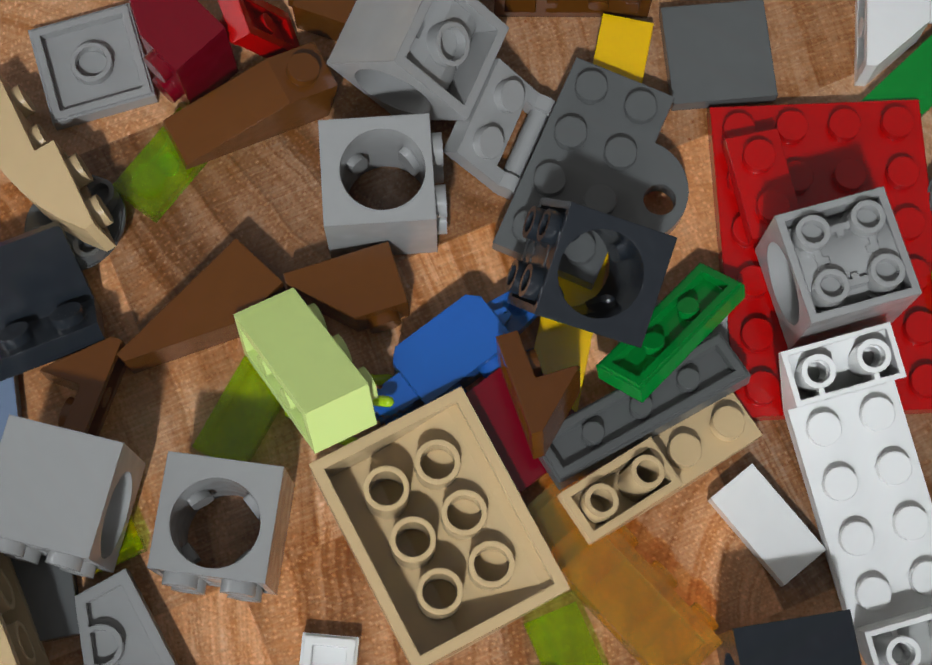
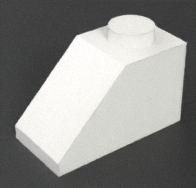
(885, 32)

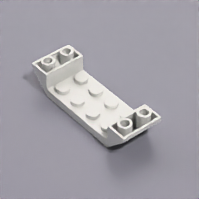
(865, 487)

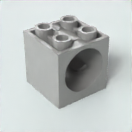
(419, 54)
(365, 143)
(837, 268)
(196, 481)
(65, 496)

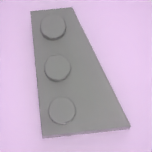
(119, 625)

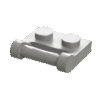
(481, 139)

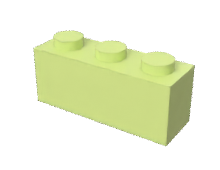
(307, 369)

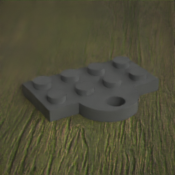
(601, 156)

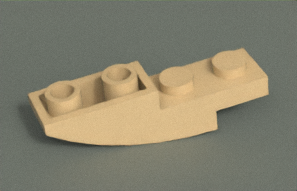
(48, 174)
(658, 468)

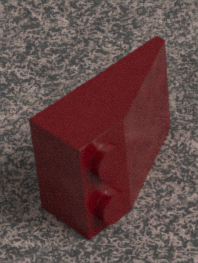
(184, 48)

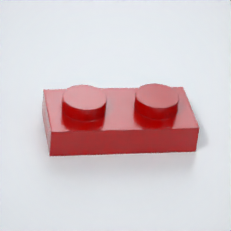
(258, 26)
(759, 180)

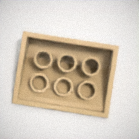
(438, 529)

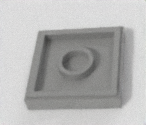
(92, 66)

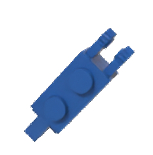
(449, 353)

